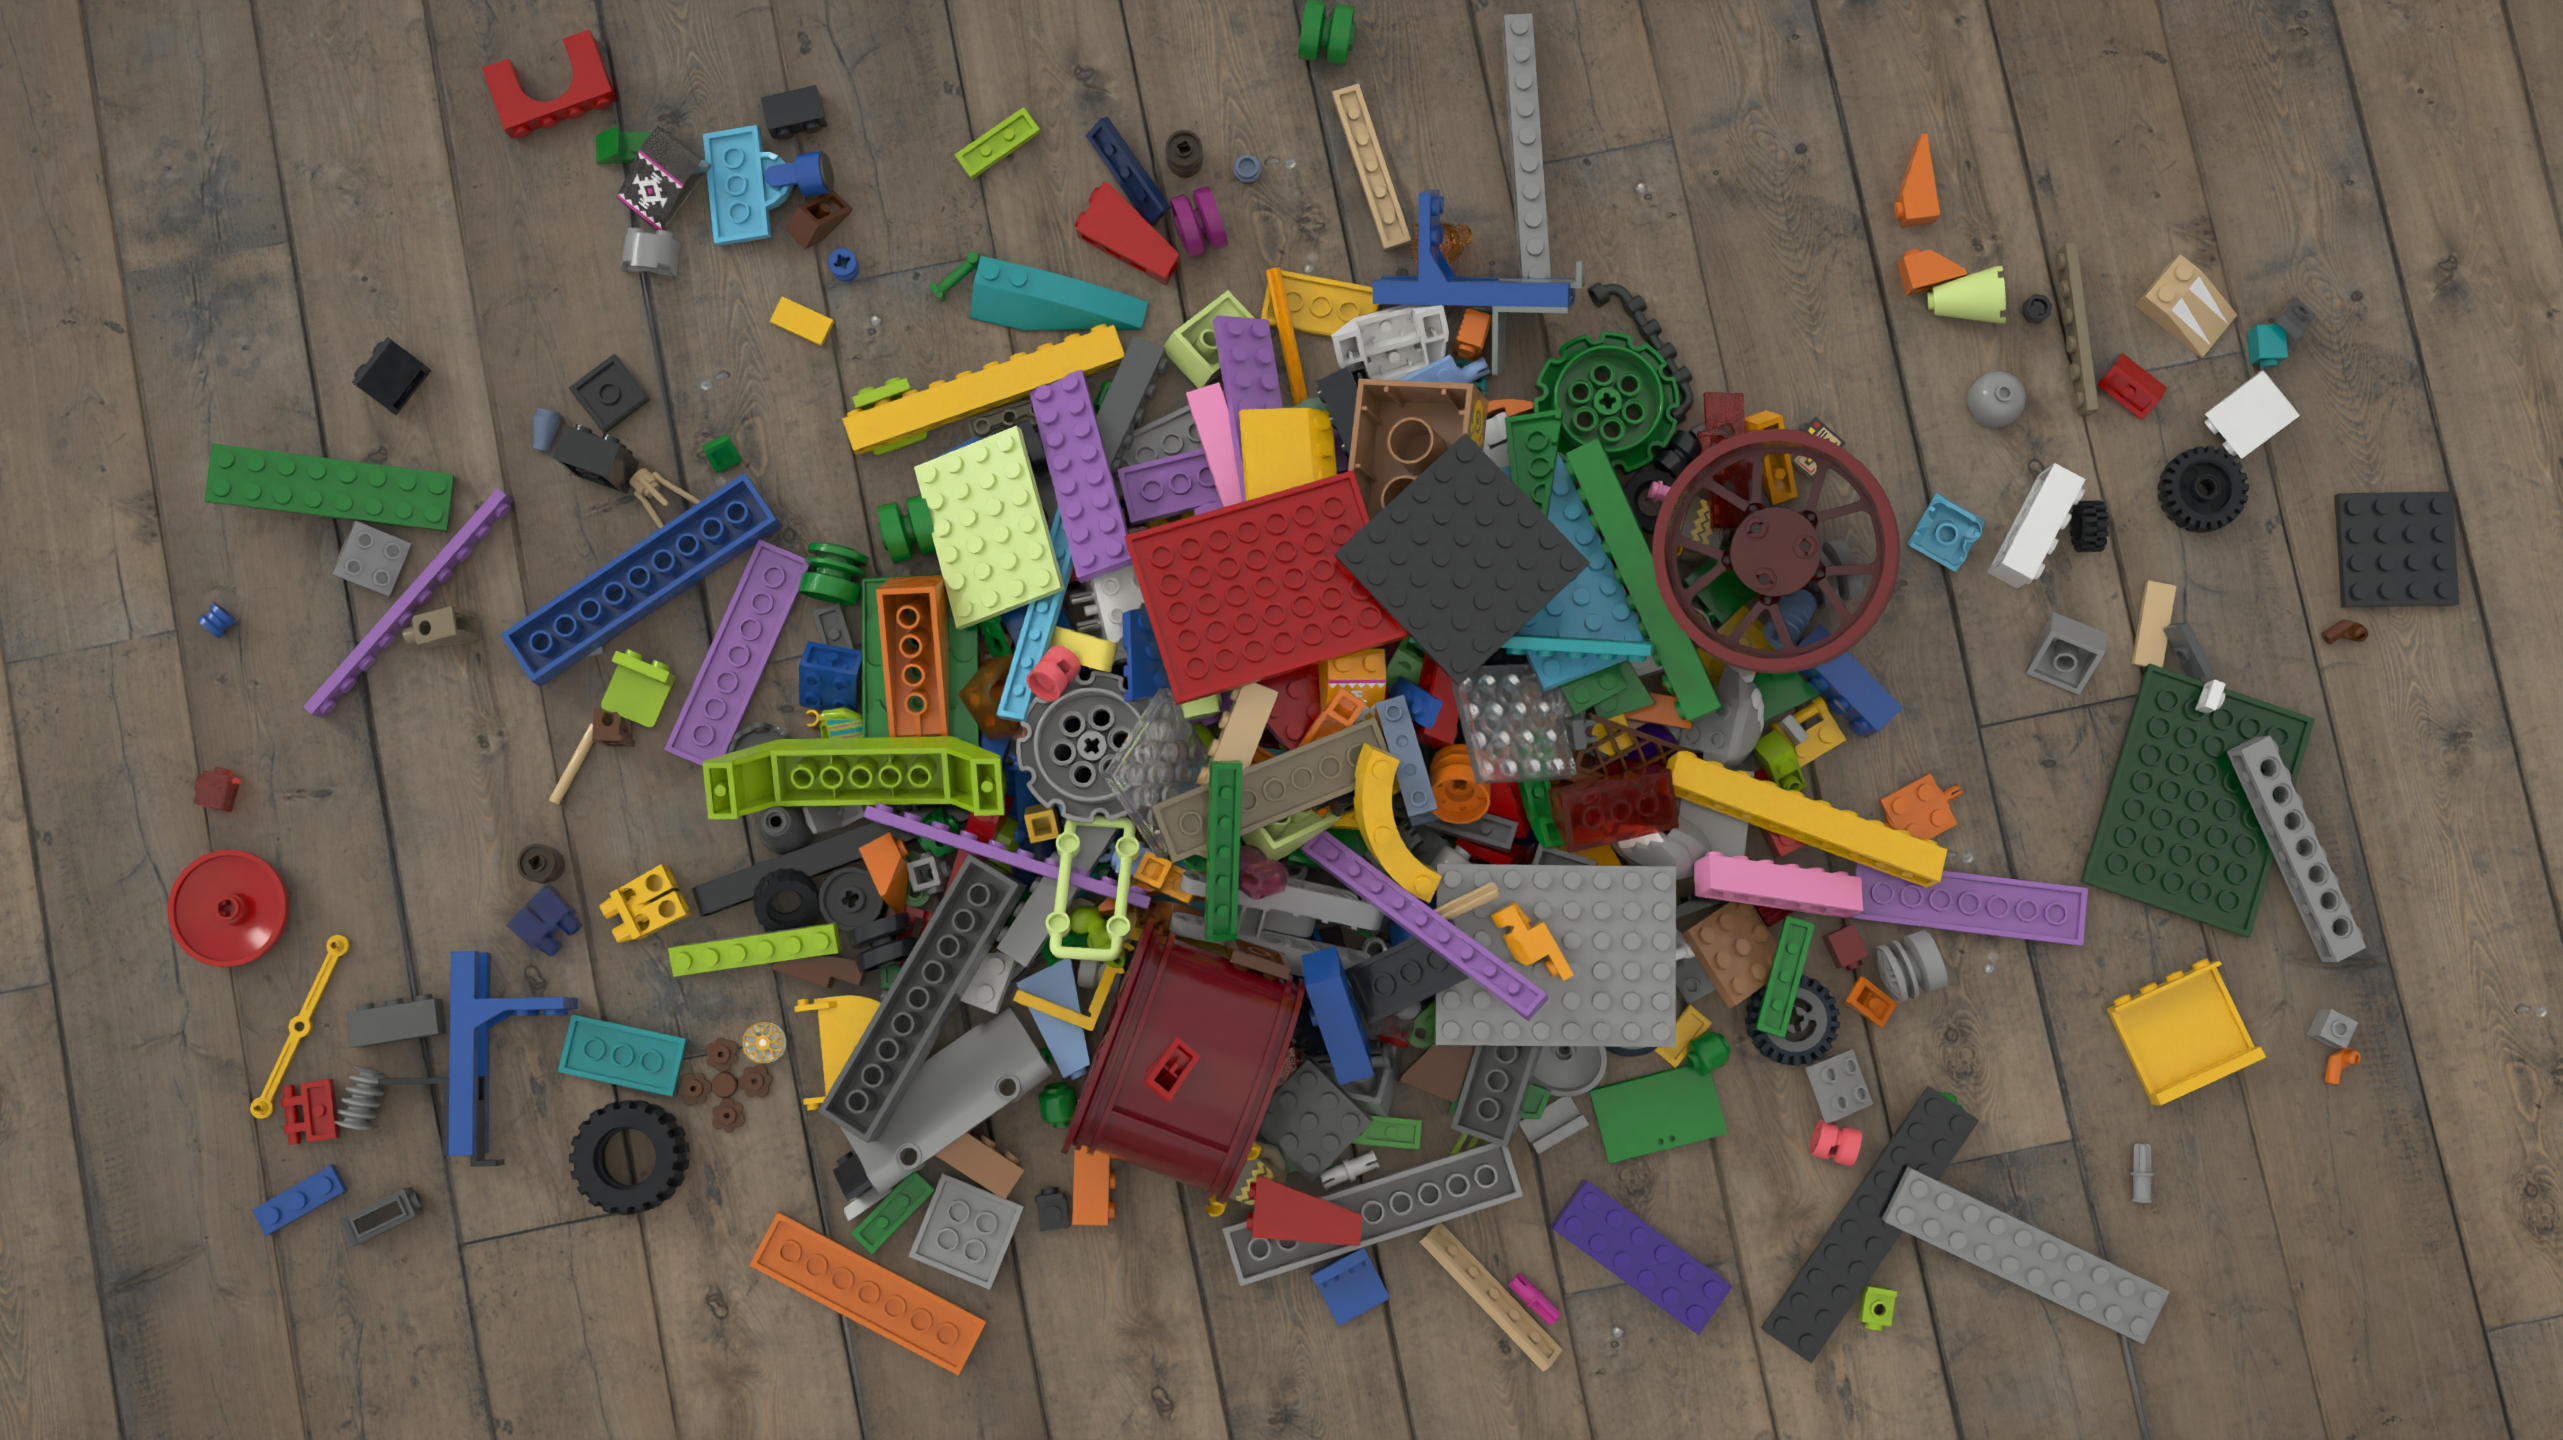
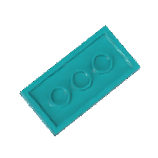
(622, 1055)

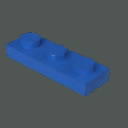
(1421, 704)
(299, 1200)

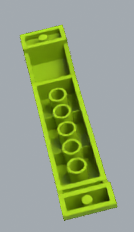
(854, 774)

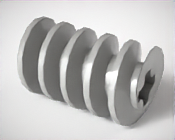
(362, 1099)

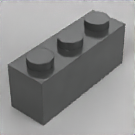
(396, 1021)

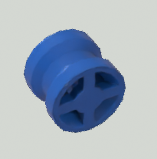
(846, 270)
(217, 620)

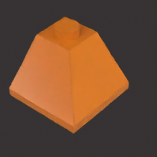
(888, 868)

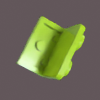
(892, 390)
(638, 688)

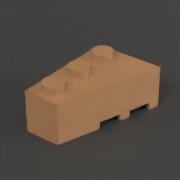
(984, 1162)

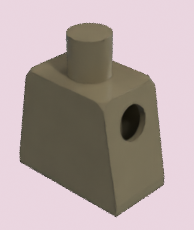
(443, 628)

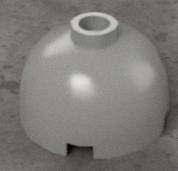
(1996, 399)

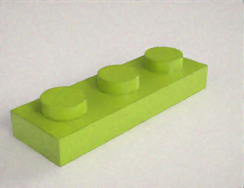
(997, 143)

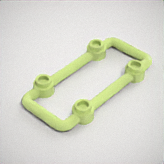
(1118, 926)

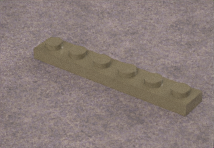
(2076, 320)

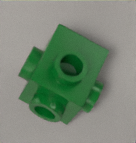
(940, 816)

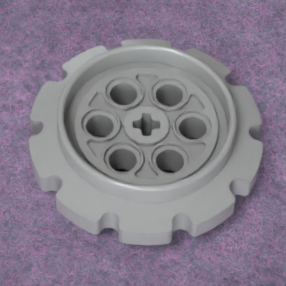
(1055, 780)

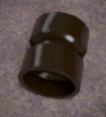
(1184, 153)
(540, 863)

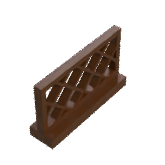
(1590, 773)

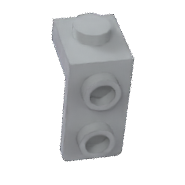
(831, 818)

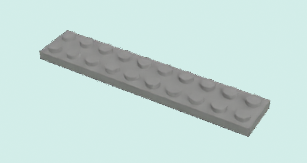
(2025, 1255)

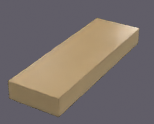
(2153, 618)

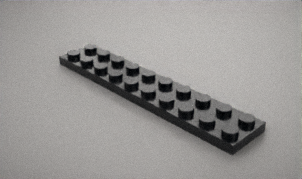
(1858, 1235)

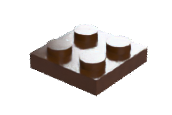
(1250, 955)

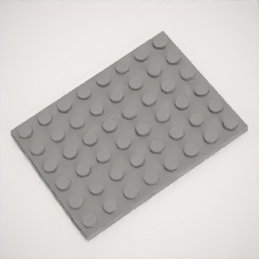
(1614, 935)

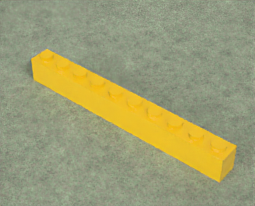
(981, 390)
(1806, 820)

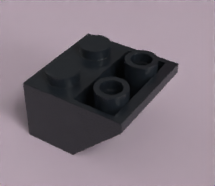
(391, 375)

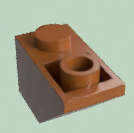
(1163, 912)

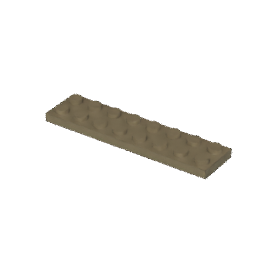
(1272, 788)

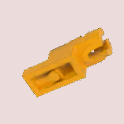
(1530, 942)

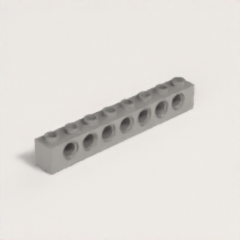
(2283, 843)

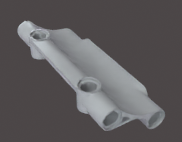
(953, 1096)

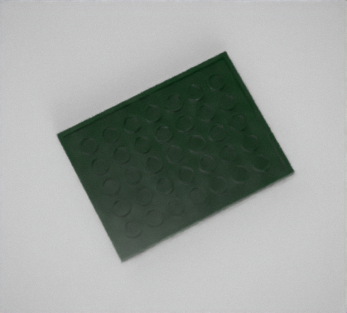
(2175, 810)

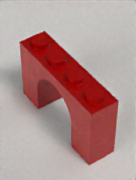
(588, 91)

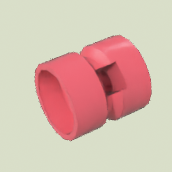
(1053, 673)
(1837, 1143)

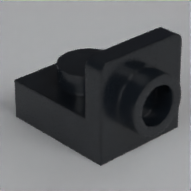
(1052, 1209)

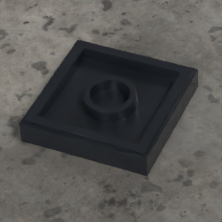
(609, 393)

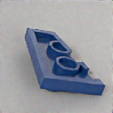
(1144, 662)

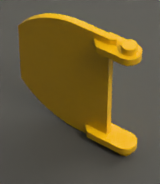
(841, 1027)

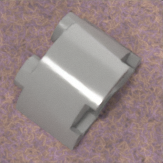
(650, 252)

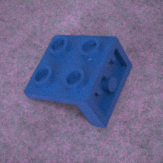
(829, 677)
(1350, 1285)

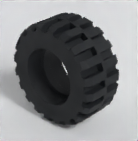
(590, 1157)

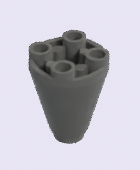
(790, 835)

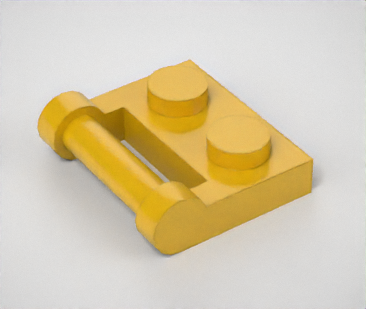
(1821, 737)

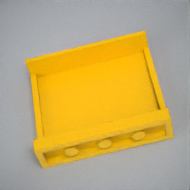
(2183, 1032)

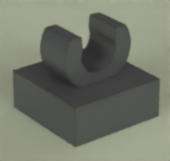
(1575, 731)

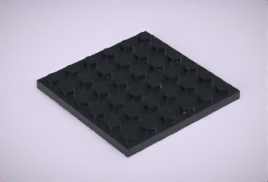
(1461, 559)

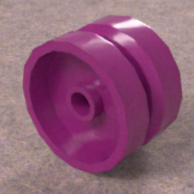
(1201, 221)

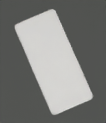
(864, 1202)

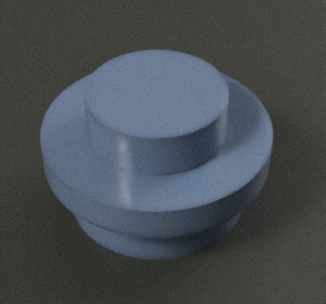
(1247, 168)

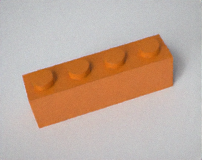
(1092, 1188)

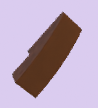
(822, 970)

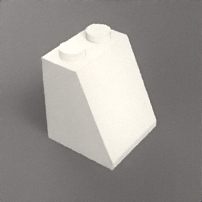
(2251, 415)

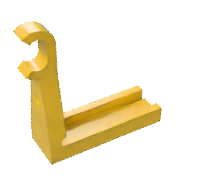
(1063, 1013)

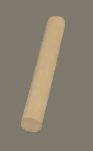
(572, 767)

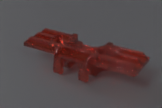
(1726, 410)

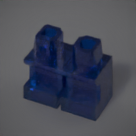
(543, 919)

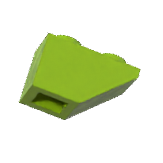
(1779, 762)

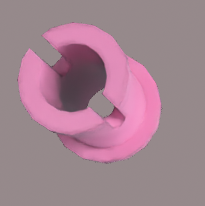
(1657, 491)

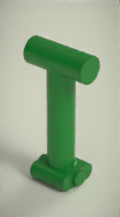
(956, 276)

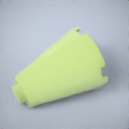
(1971, 297)

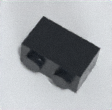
(794, 112)

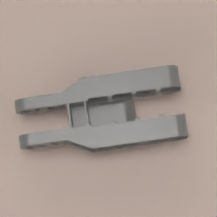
(1288, 913)

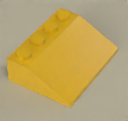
(1285, 448)

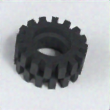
(2089, 526)

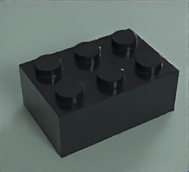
(596, 458)

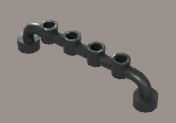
(1649, 332)

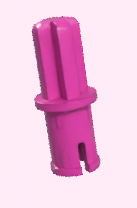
(1534, 1298)

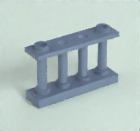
(1411, 769)

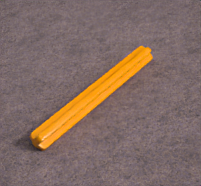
(1286, 335)

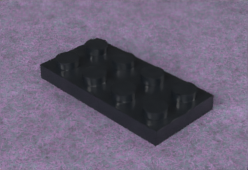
(1400, 978)

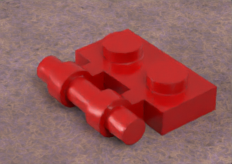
(318, 1111)

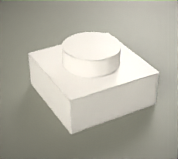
(2211, 697)

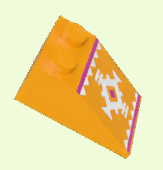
(1359, 674)

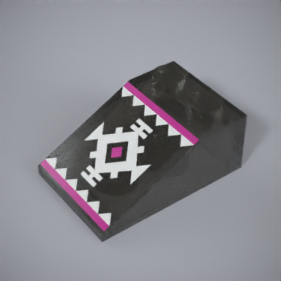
(661, 178)

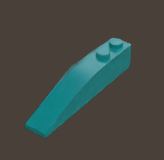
(1045, 300)

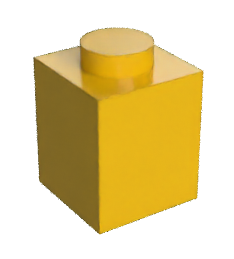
(1042, 823)

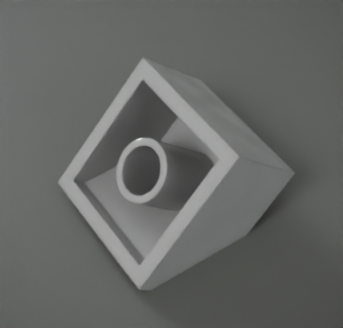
(2067, 653)

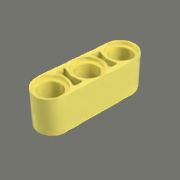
(1090, 650)

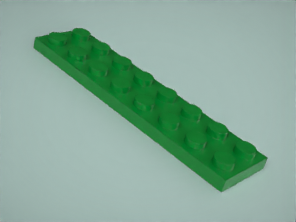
(329, 487)

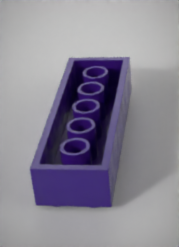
(1641, 1256)

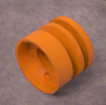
(1455, 788)

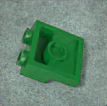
(1721, 596)

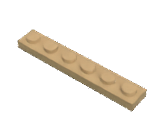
(1371, 167)
(1491, 1296)

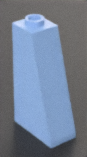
(1065, 1040)

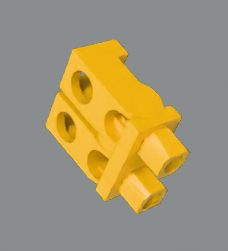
(637, 908)

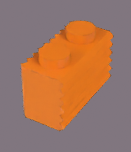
(1471, 335)

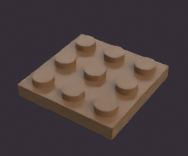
(1733, 950)

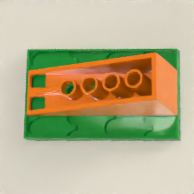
(915, 660)

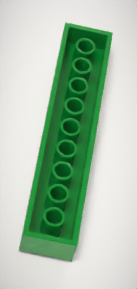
(1635, 570)

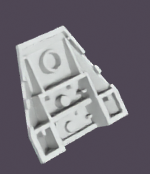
(1393, 340)

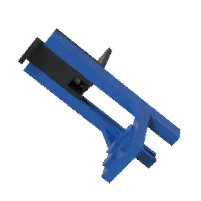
(469, 1062)

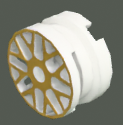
(764, 1042)

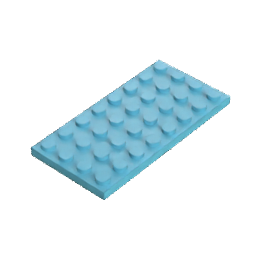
(1589, 605)

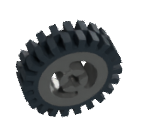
(1822, 1031)

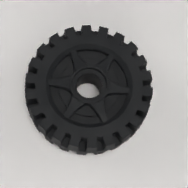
(2224, 486)

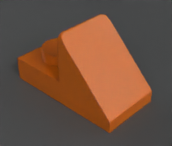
(1870, 1002)

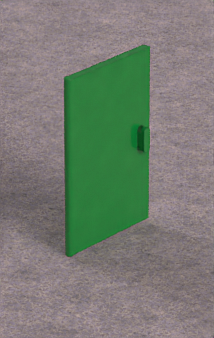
(1648, 1110)

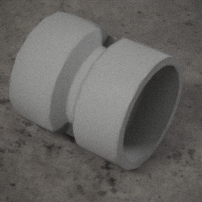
(1091, 974)

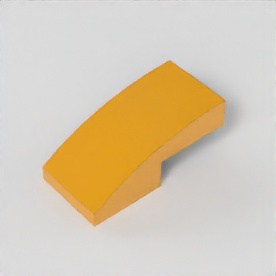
(1163, 877)

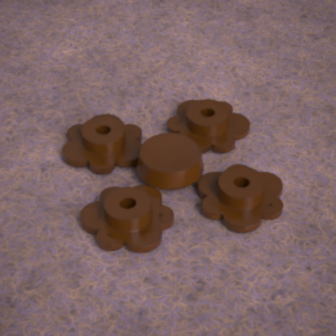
(724, 1085)

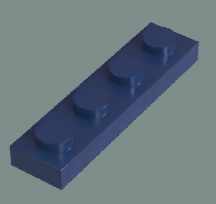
(1128, 171)

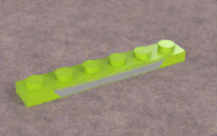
(755, 949)

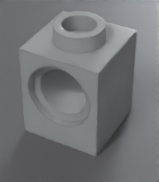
(2332, 1029)

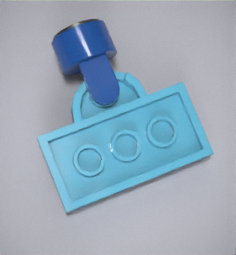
(751, 182)

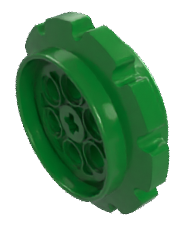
(1621, 361)

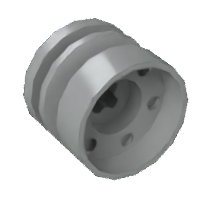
(1917, 964)

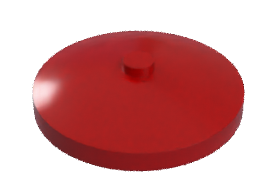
(228, 908)

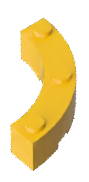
(1377, 825)

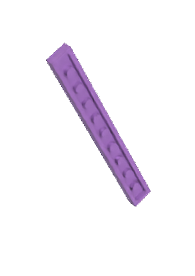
(402, 611)
(996, 851)
(1426, 925)

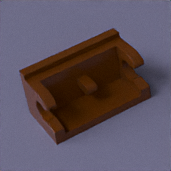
(608, 729)

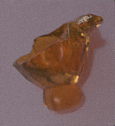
(1454, 241)

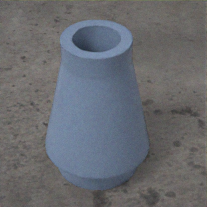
(545, 428)

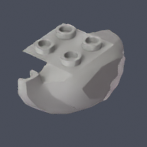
(1735, 731)
(1677, 849)

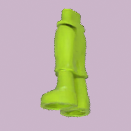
(1089, 919)

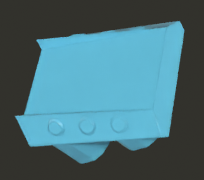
(1946, 532)

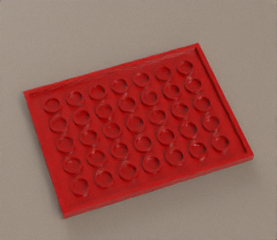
(1258, 588)

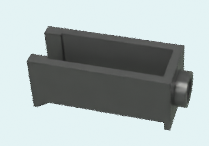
(409, 1202)

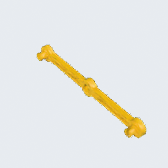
(263, 1106)

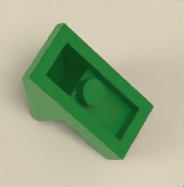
(618, 146)

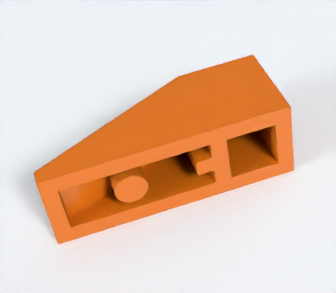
(1917, 196)

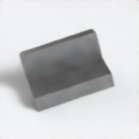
(1556, 1124)

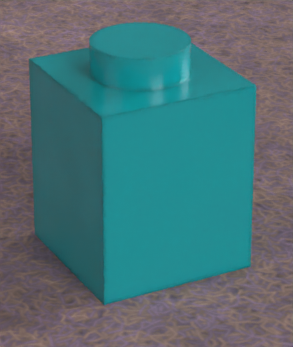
(2267, 345)

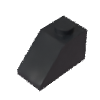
(851, 1176)

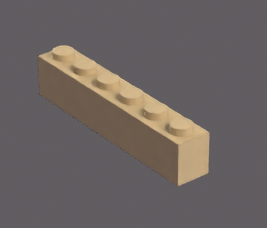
(1240, 728)

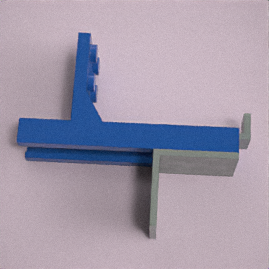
(1440, 286)

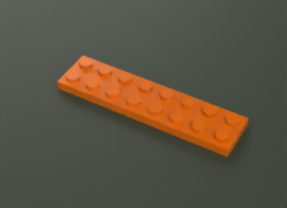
(868, 1293)

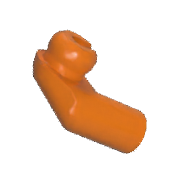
(2338, 1062)

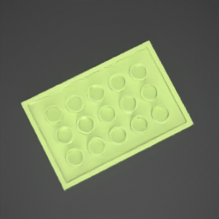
(989, 528)

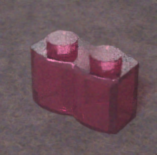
(1259, 875)

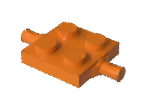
(1920, 808)

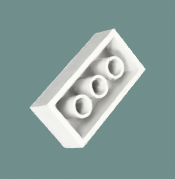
(2037, 526)

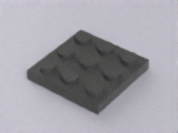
(1312, 1120)

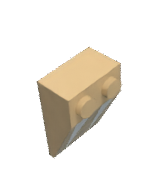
(2187, 306)

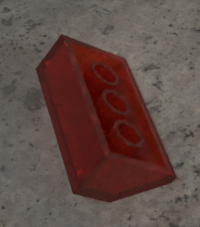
(1614, 808)

